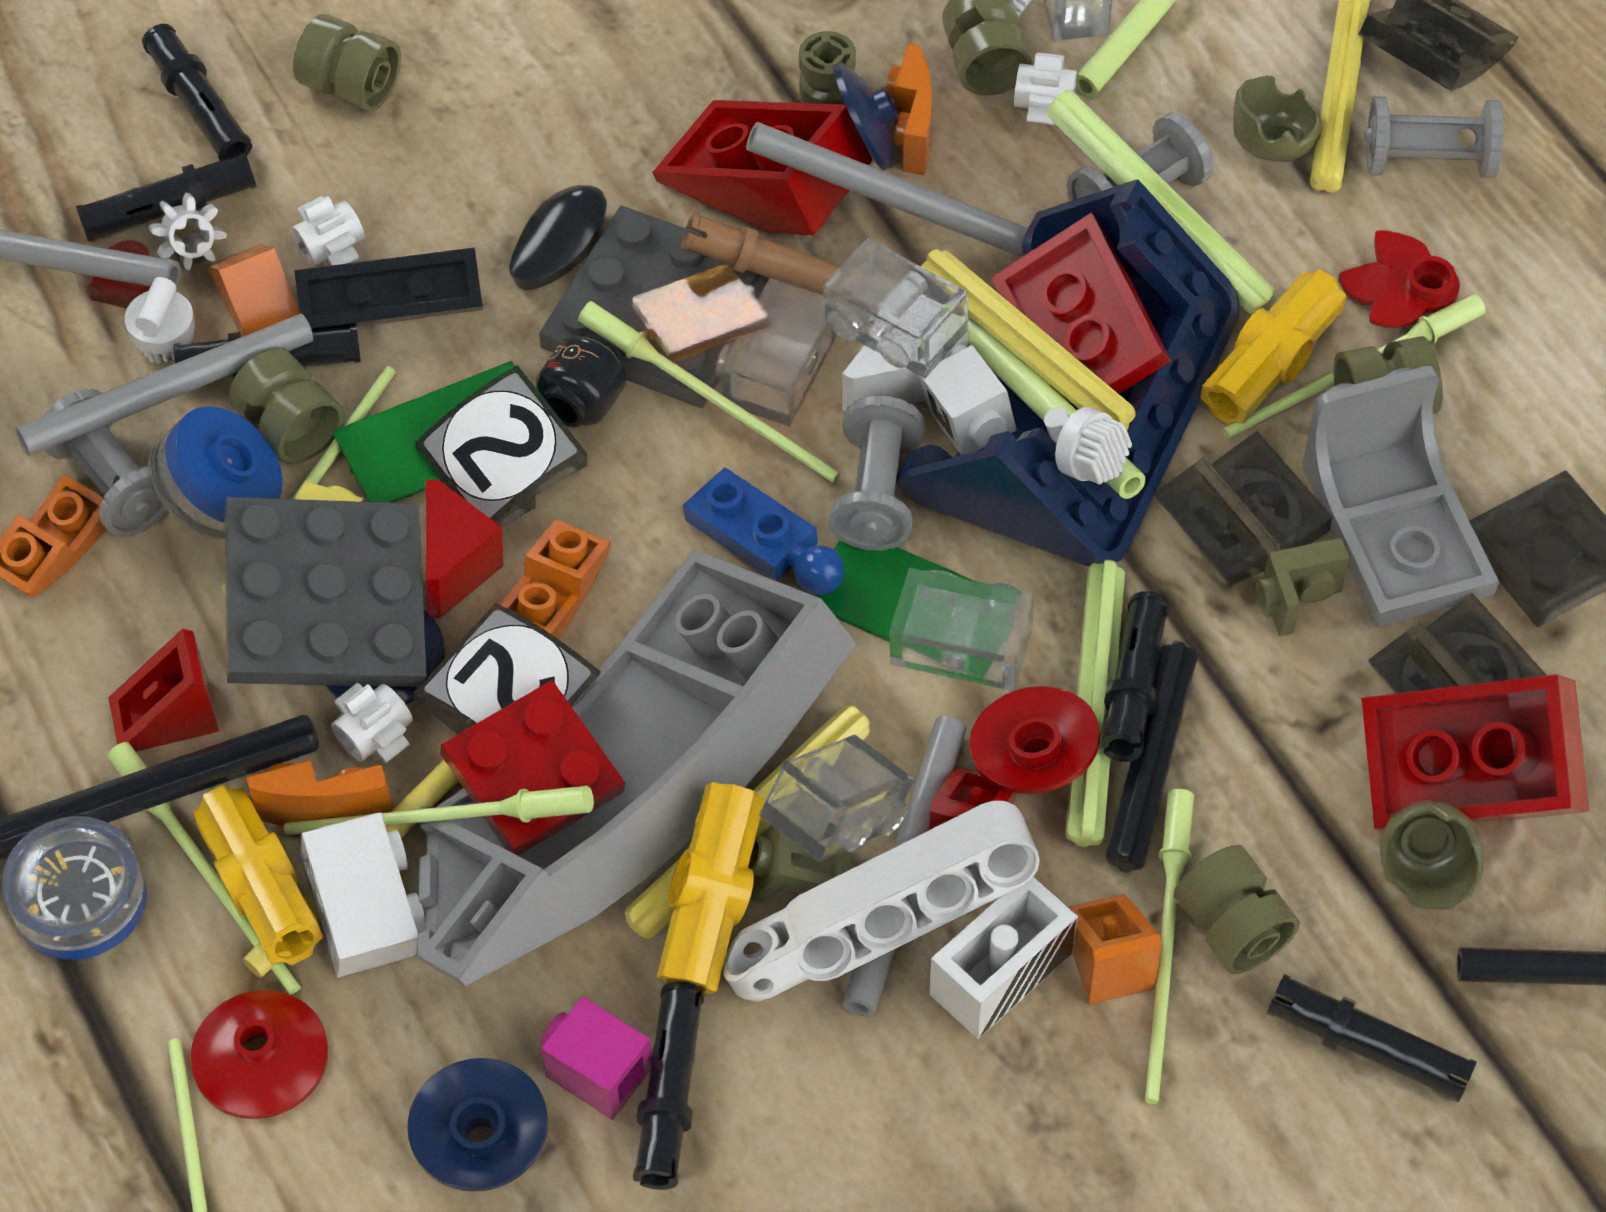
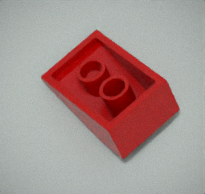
(719, 171)
(1480, 748)

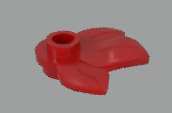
(1399, 281)

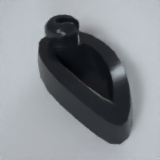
(558, 236)

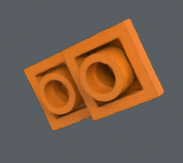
(912, 96)
(53, 540)
(558, 576)
(293, 794)

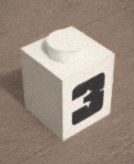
(968, 401)

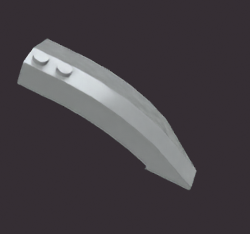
(683, 702)

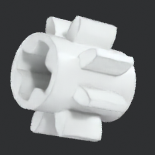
(1040, 84)
(327, 232)
(198, 243)
(371, 723)

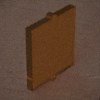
(700, 312)

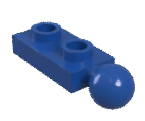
(763, 533)

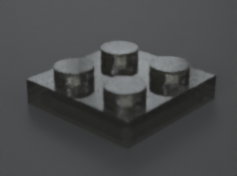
(1547, 547)

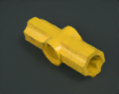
(1273, 347)
(257, 875)
(711, 886)

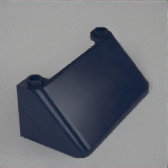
(1015, 478)

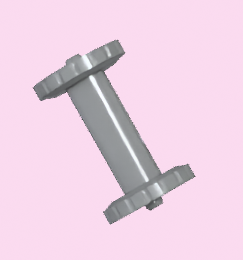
(1433, 137)
(1176, 153)
(128, 492)
(871, 514)

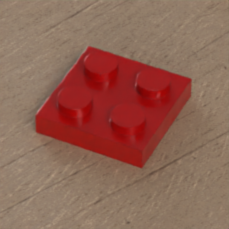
(535, 748)

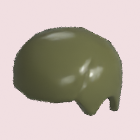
(1274, 123)
(1432, 854)

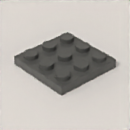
(627, 261)
(323, 593)

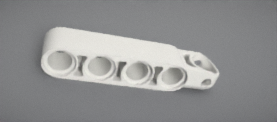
(885, 902)

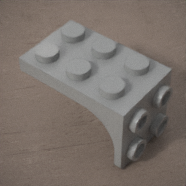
(1390, 499)

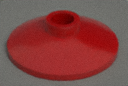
(1033, 720)
(266, 1079)

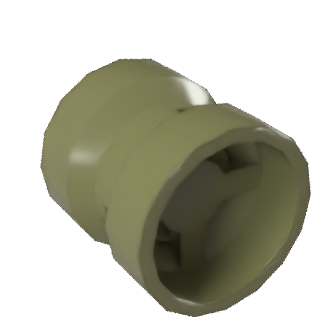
(816, 63)

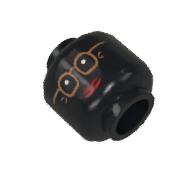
(581, 380)

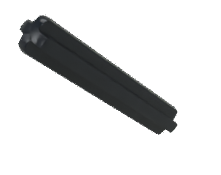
(1149, 772)

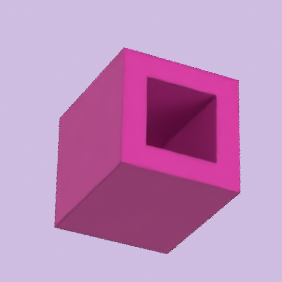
(596, 1056)

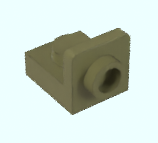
(1298, 574)
(785, 865)

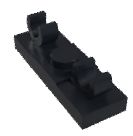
(390, 289)

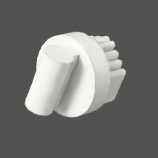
(159, 321)
(1088, 443)

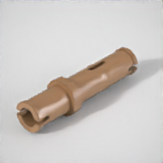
(751, 253)

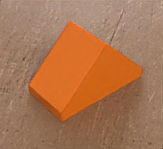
(254, 288)
(1115, 949)

